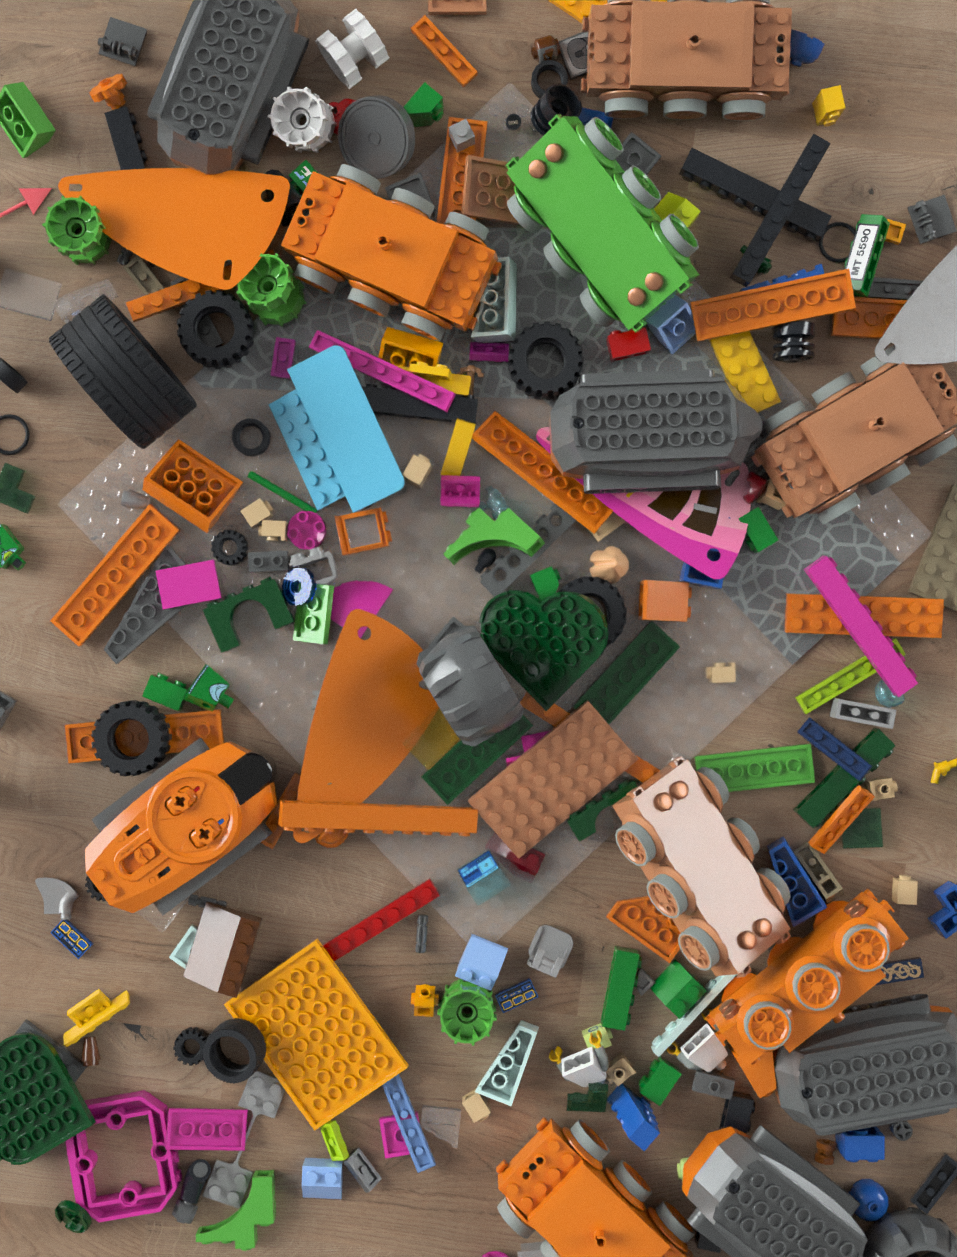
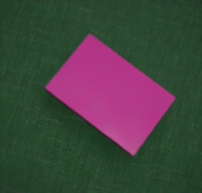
(188, 584)

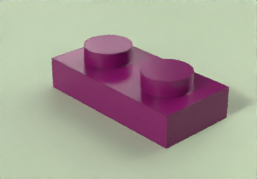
(489, 351)
(283, 357)

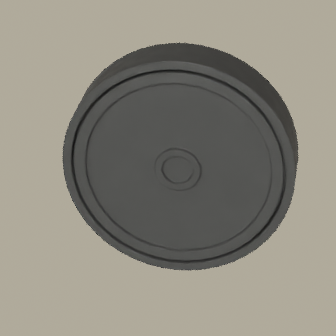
(376, 136)

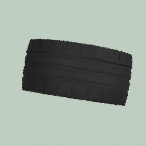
(221, 1066)

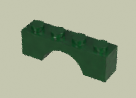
(584, 821)

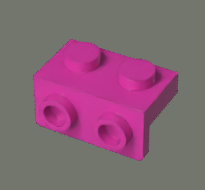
(460, 491)

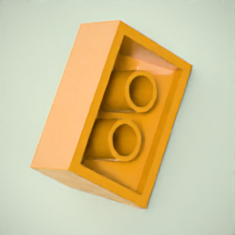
(406, 348)

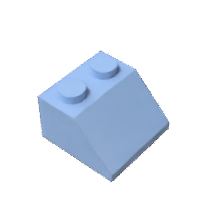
(672, 324)
(481, 962)
(322, 1178)

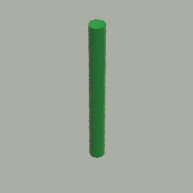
(281, 492)

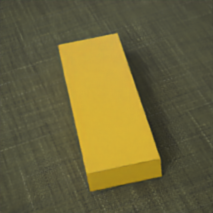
(458, 448)

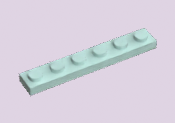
(675, 1028)

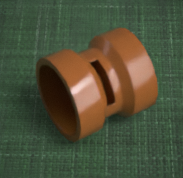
(825, 1151)

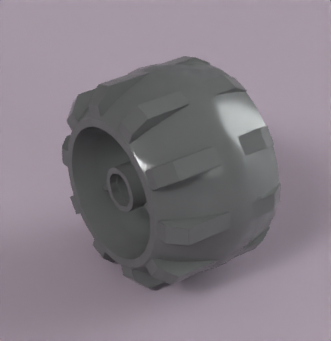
(469, 686)
(907, 1232)

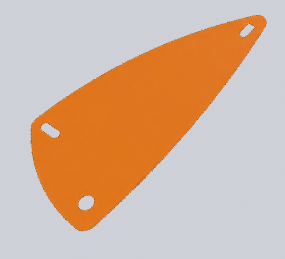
(187, 217)
(362, 714)

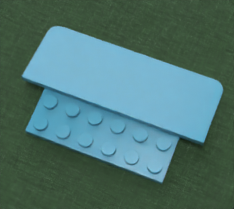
(335, 434)

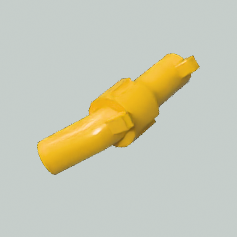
(942, 768)

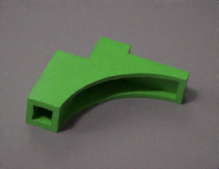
(484, 532)
(242, 1225)

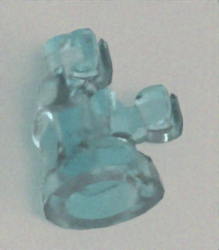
(495, 502)

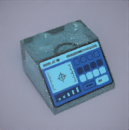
(483, 877)

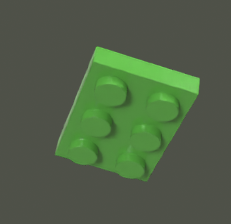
(314, 618)

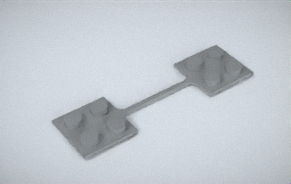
(229, 1180)

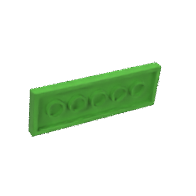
(761, 767)

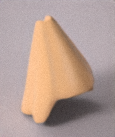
(609, 564)

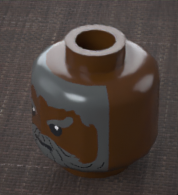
(546, 49)

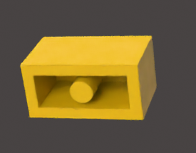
(828, 106)

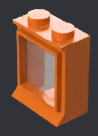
(363, 531)

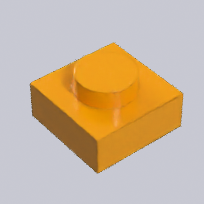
(895, 232)

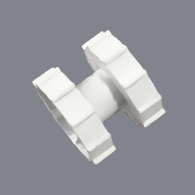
(358, 44)
(286, 120)

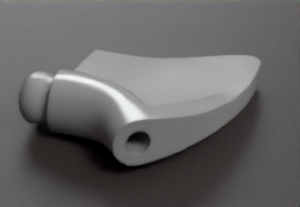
(57, 896)

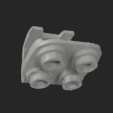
(316, 554)
(549, 950)

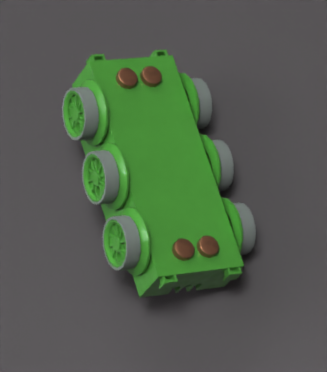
(601, 222)

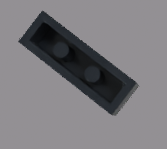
(935, 1183)

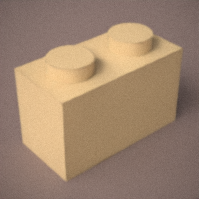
(417, 470)

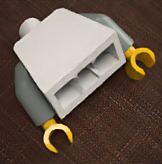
(702, 1050)
(584, 1066)

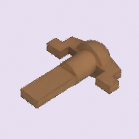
(471, 370)

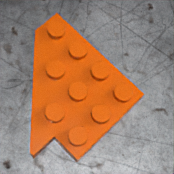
(647, 925)

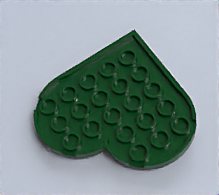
(544, 641)
(36, 1099)

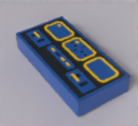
(71, 938)
(516, 995)

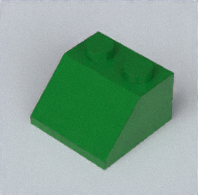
(425, 106)
(677, 988)

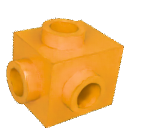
(424, 1000)

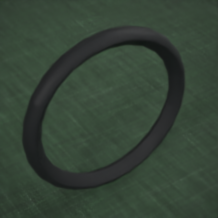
(821, 241)
(26, 436)

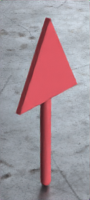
(32, 196)

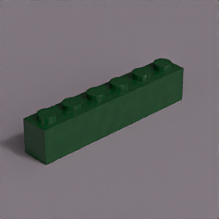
(839, 783)

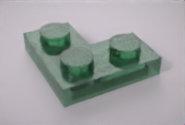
(9, 493)
(593, 1101)

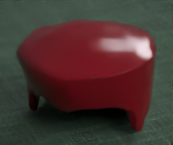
(757, 486)

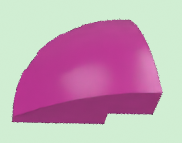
(358, 595)

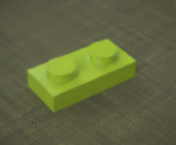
(334, 1141)

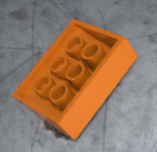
(191, 485)

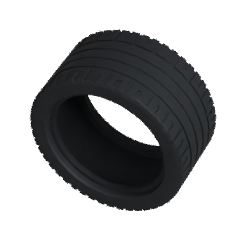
(122, 372)

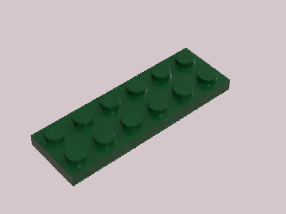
(630, 672)
(466, 763)

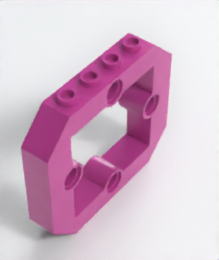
(120, 1204)

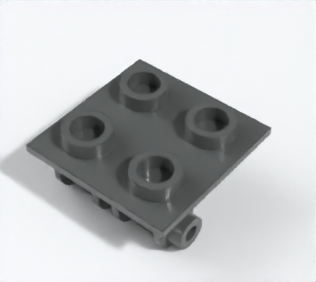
(122, 41)
(932, 219)

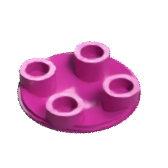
(306, 530)

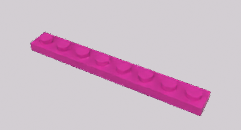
(387, 373)

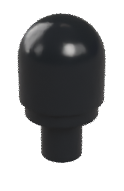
(485, 559)

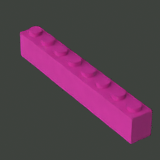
(861, 626)

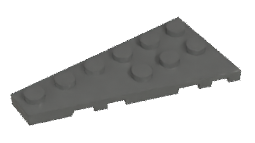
(145, 612)

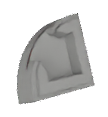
(644, 981)

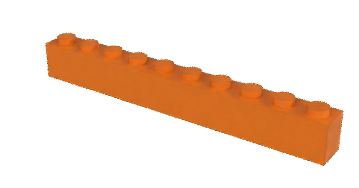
(377, 817)

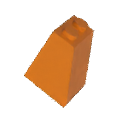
(664, 601)
(760, 1074)

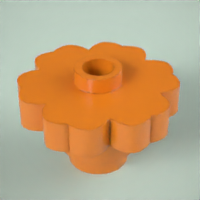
(110, 91)

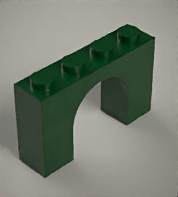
(221, 614)

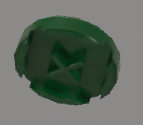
(73, 1215)

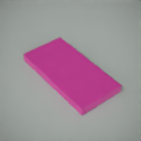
(206, 1129)

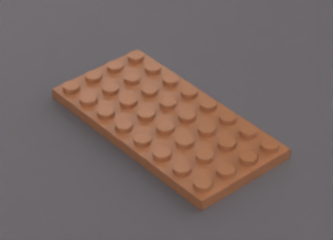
(553, 779)

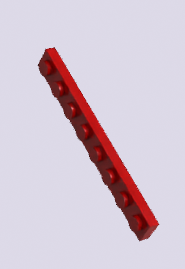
(381, 919)

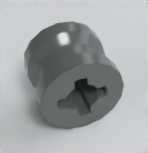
(904, 1132)

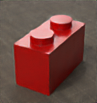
(627, 344)

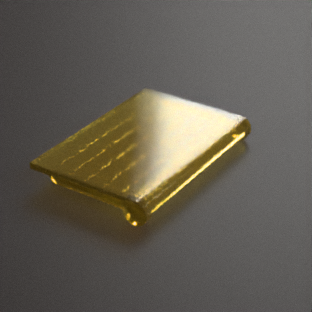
(431, 739)

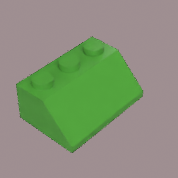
(24, 119)

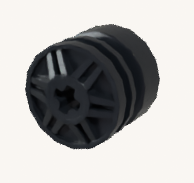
(554, 101)
(794, 344)

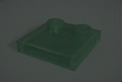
(864, 830)

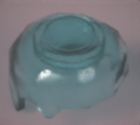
(886, 697)

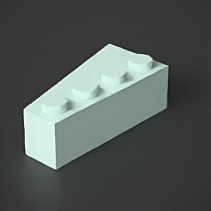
(498, 306)
(507, 1069)

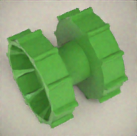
(62, 223)
(283, 301)
(462, 1026)

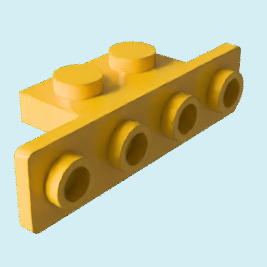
(441, 376)
(93, 1012)

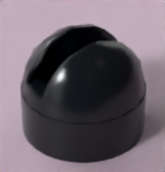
(513, 117)

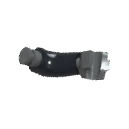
(191, 1190)

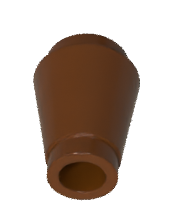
(90, 1052)

